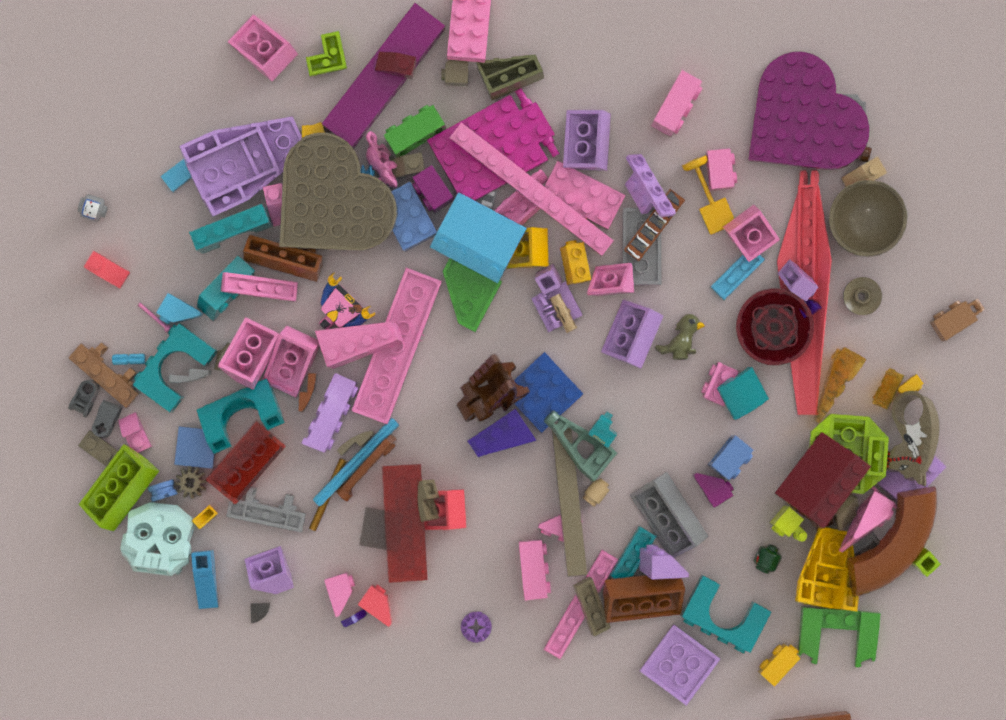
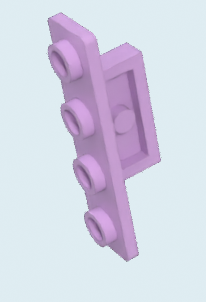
(646, 189)

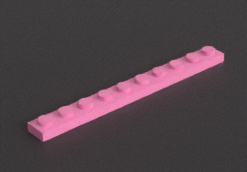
(531, 189)

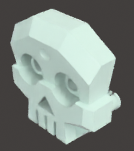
(160, 523)

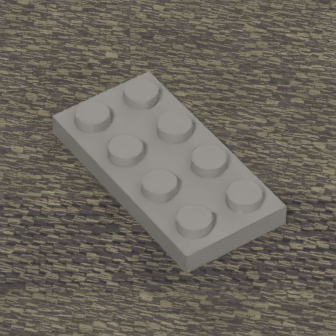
(648, 269)

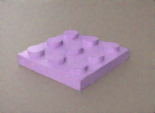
(679, 664)

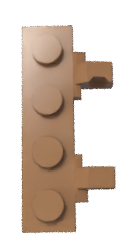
(115, 384)

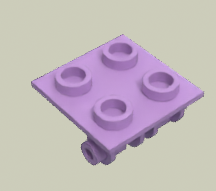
(547, 310)

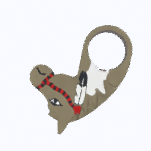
(919, 441)

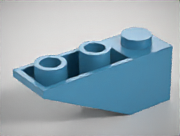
(205, 578)

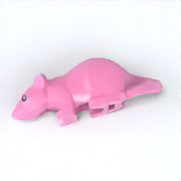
(378, 157)

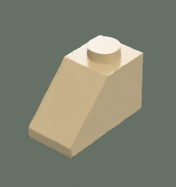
(869, 171)

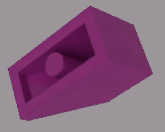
(714, 488)

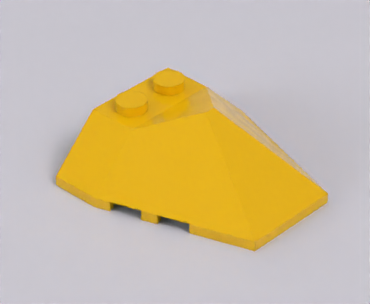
(826, 573)

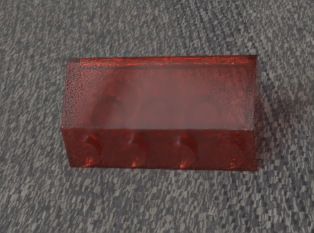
(245, 462)

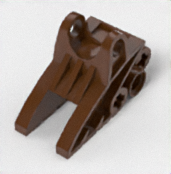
(499, 392)

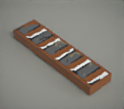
(652, 228)

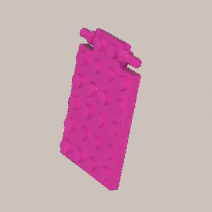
(505, 128)

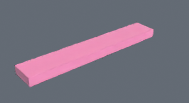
(574, 615)

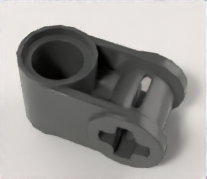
(84, 399)
(107, 415)

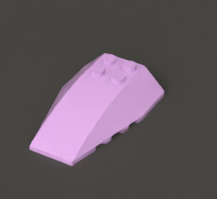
(238, 161)

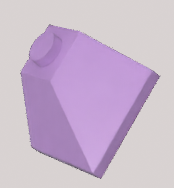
(269, 571)

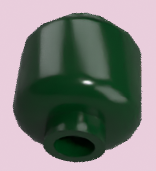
(767, 558)

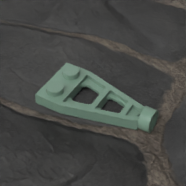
(597, 460)

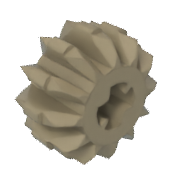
(184, 481)

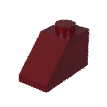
(396, 64)

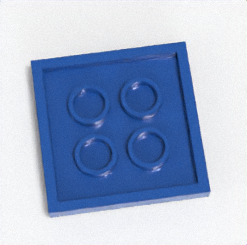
(548, 389)

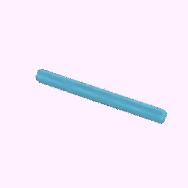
(355, 462)

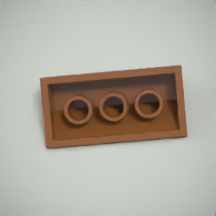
(642, 598)

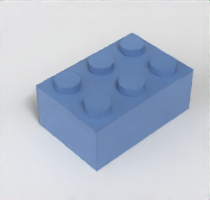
(412, 221)

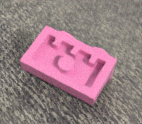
(719, 374)

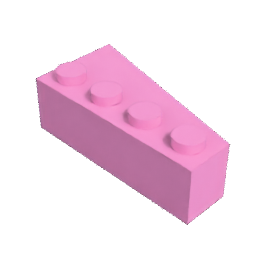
(356, 342)

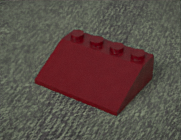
(822, 480)

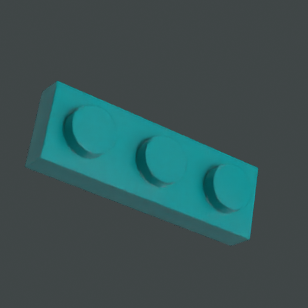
(630, 558)

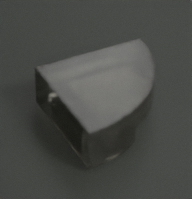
(259, 611)

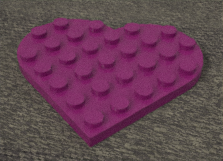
(803, 117)

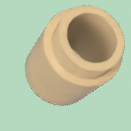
(596, 492)

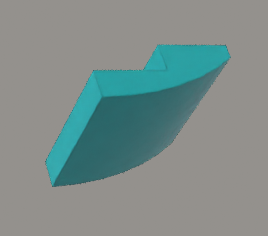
(742, 393)

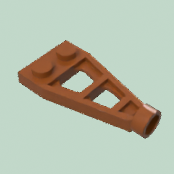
(383, 449)

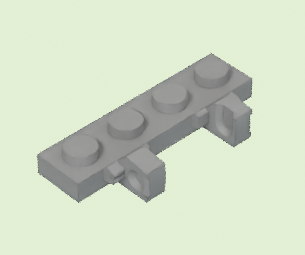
(282, 517)

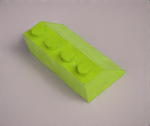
(118, 488)

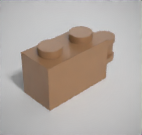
(956, 318)

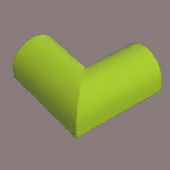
(331, 60)

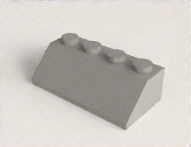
(669, 515)

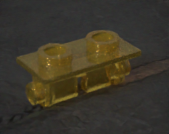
(888, 388)

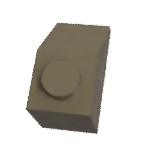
(455, 73)
(408, 165)
(846, 512)

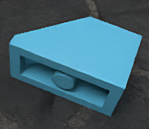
(176, 310)

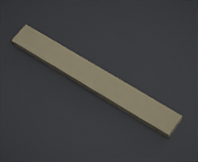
(569, 508)

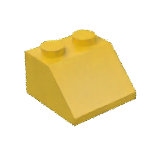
(531, 250)

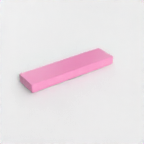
(259, 286)

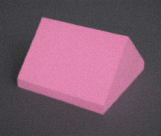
(612, 280)

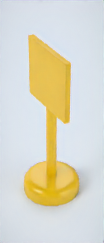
(716, 213)

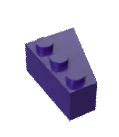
(502, 435)

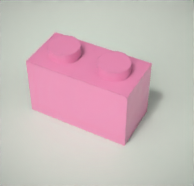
(720, 169)

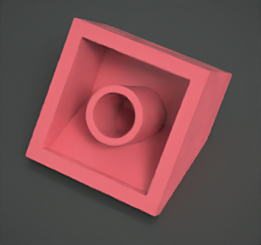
(450, 510)

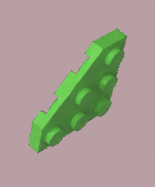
(469, 293)

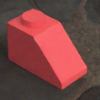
(106, 269)
(377, 604)

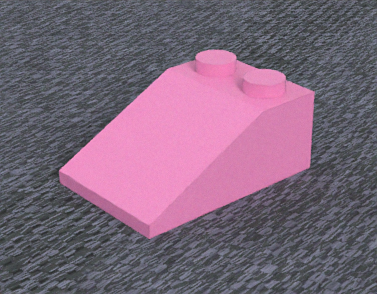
(263, 47)
(291, 360)
(870, 515)

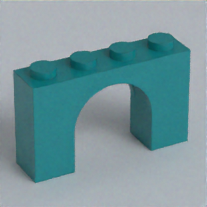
(209, 236)
(151, 379)
(217, 414)
(742, 636)

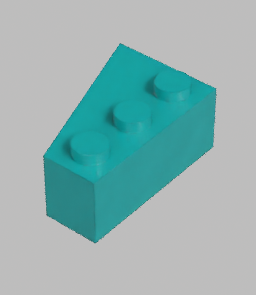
(212, 300)

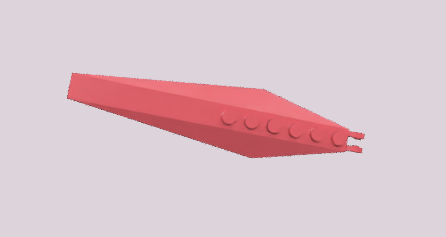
(809, 248)

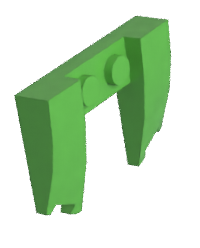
(815, 618)

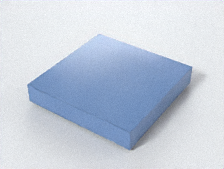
(193, 449)

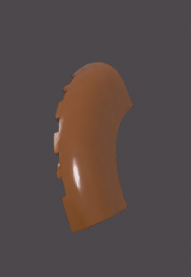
(899, 546)

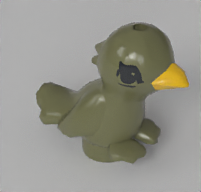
(681, 344)

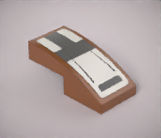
(306, 397)

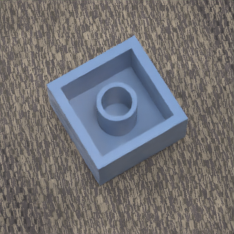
(731, 457)

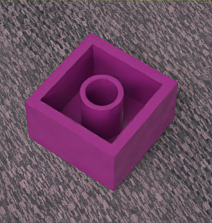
(433, 189)

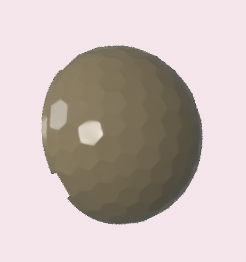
(868, 218)

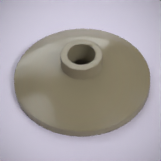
(872, 295)

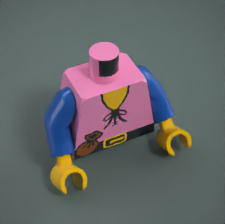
(341, 307)

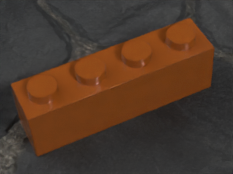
(283, 259)

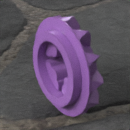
(482, 620)

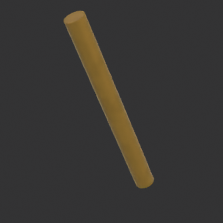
(321, 509)

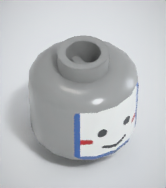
(92, 208)

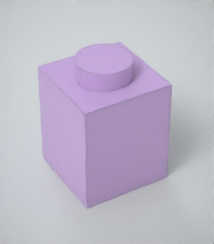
(548, 279)

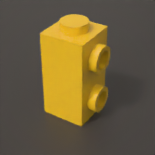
(575, 262)
(779, 664)

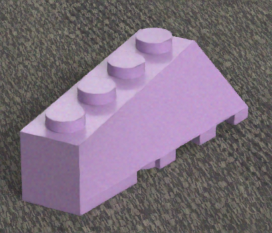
(330, 413)

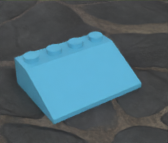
(478, 237)

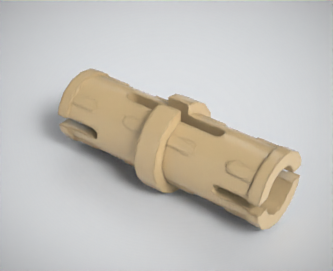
(563, 313)

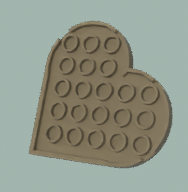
(330, 200)

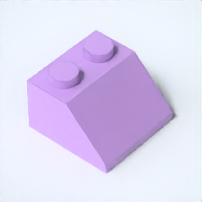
(660, 564)

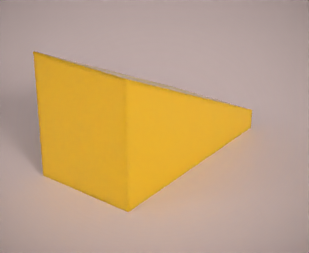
(204, 517)

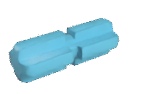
(124, 359)

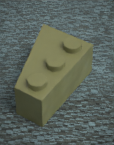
(509, 74)

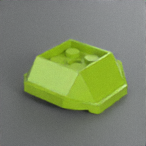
(862, 438)

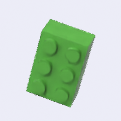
(414, 131)

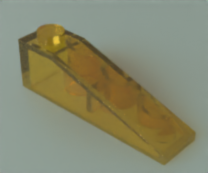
(841, 369)

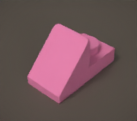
(134, 433)

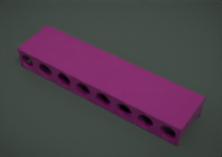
(374, 89)

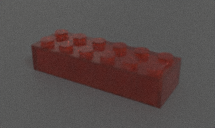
(403, 524)

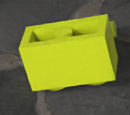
(788, 522)

